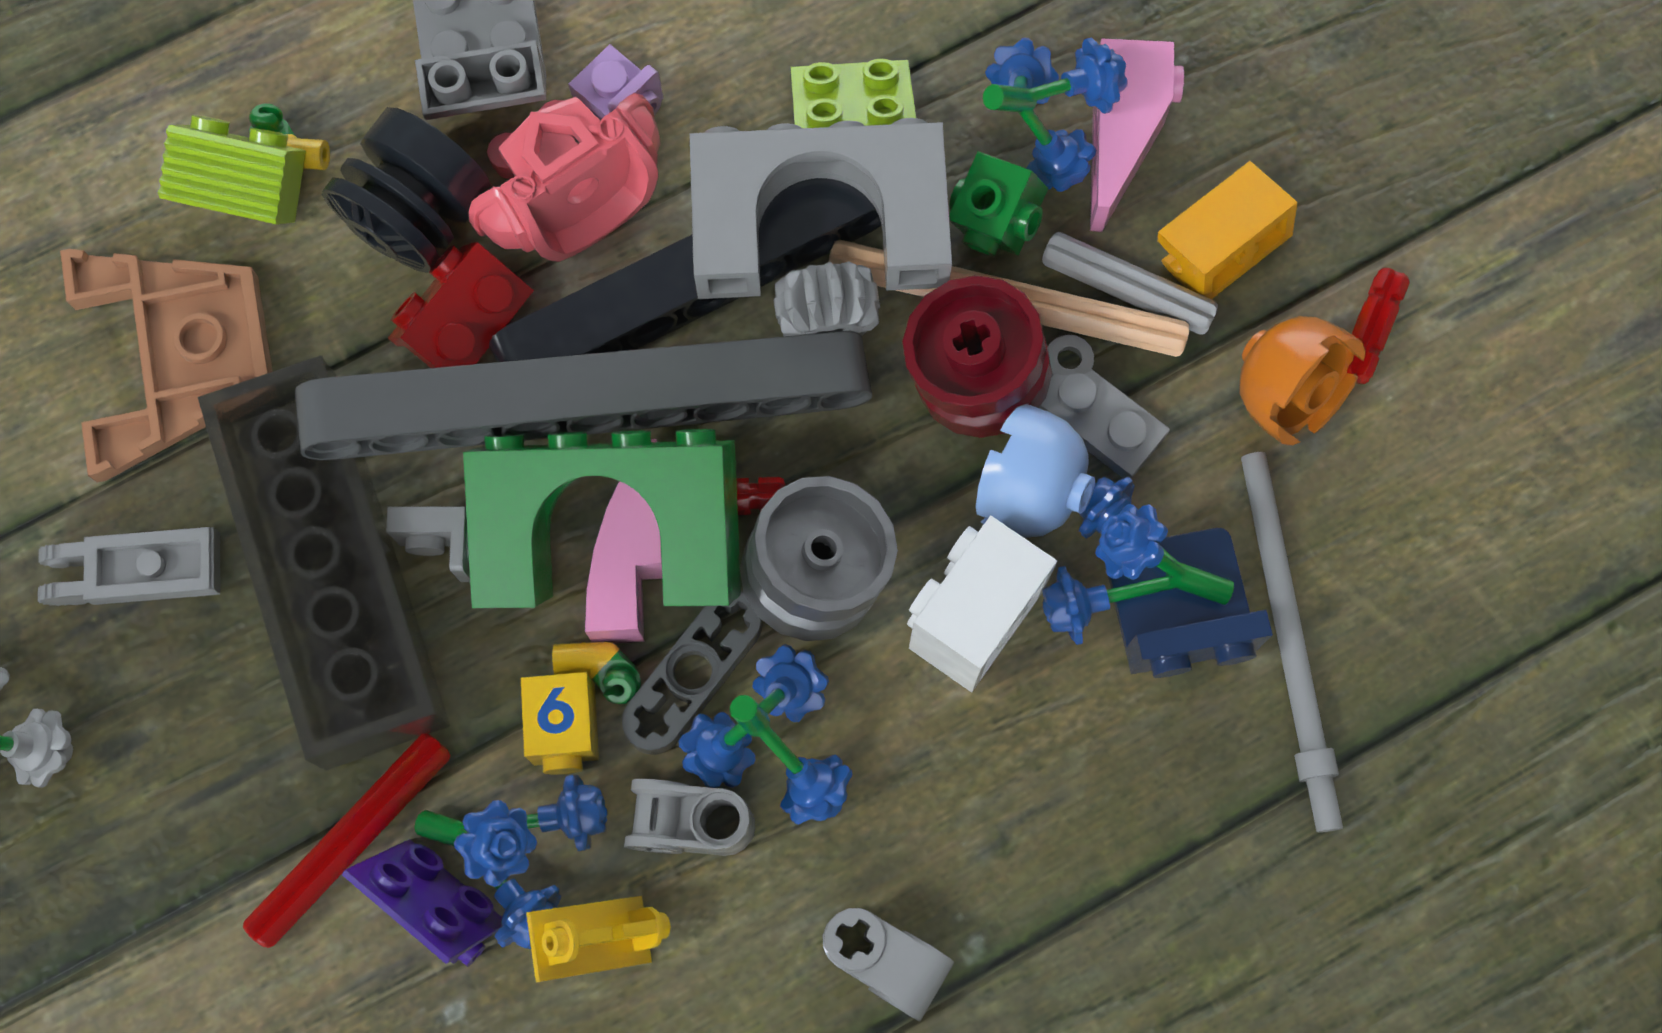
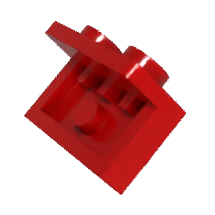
(460, 308)

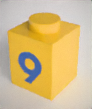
(559, 721)

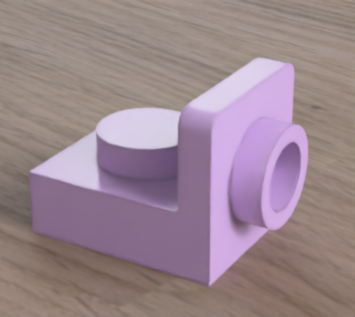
(611, 80)

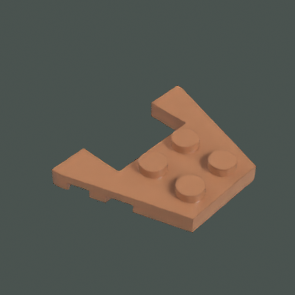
(195, 335)

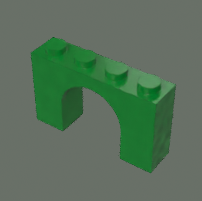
(684, 482)

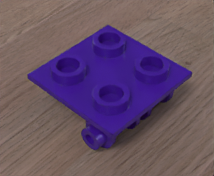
(428, 901)

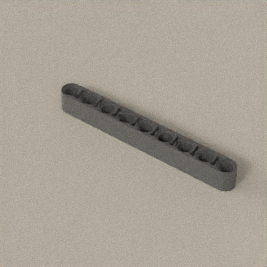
(580, 394)

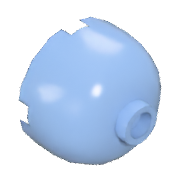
(1036, 475)

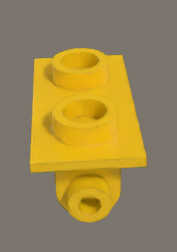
(594, 937)

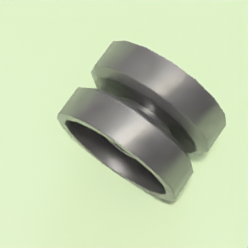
(818, 558)

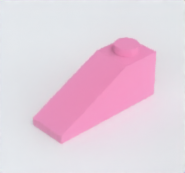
(1134, 122)

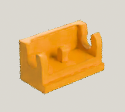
(1228, 231)

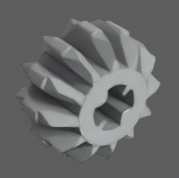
(827, 300)

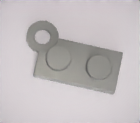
(1103, 416)

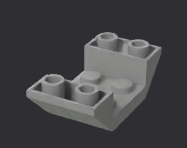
(478, 55)

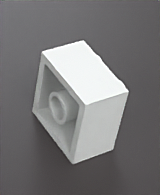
(980, 603)

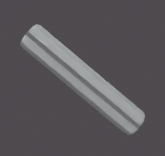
(1128, 282)

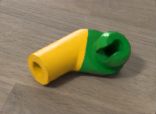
(270, 118)
(604, 664)

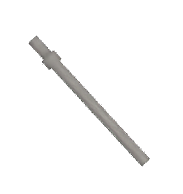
(1315, 761)

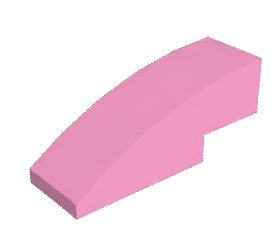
(622, 557)

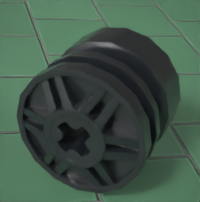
(413, 181)

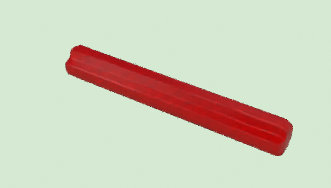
(346, 841)

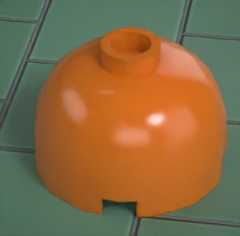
(1297, 375)

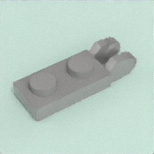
(135, 567)

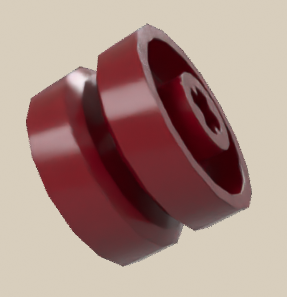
(977, 354)

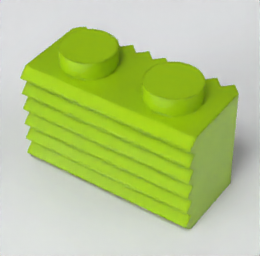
(232, 172)

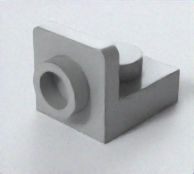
(429, 530)

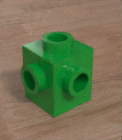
(997, 205)

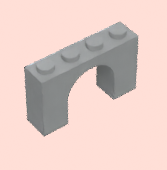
(892, 165)

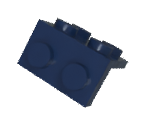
(1178, 628)

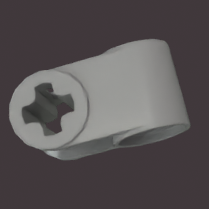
(674, 819)
(896, 966)

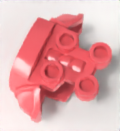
(565, 191)

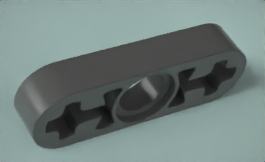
(651, 701)

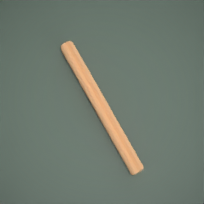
(1054, 307)

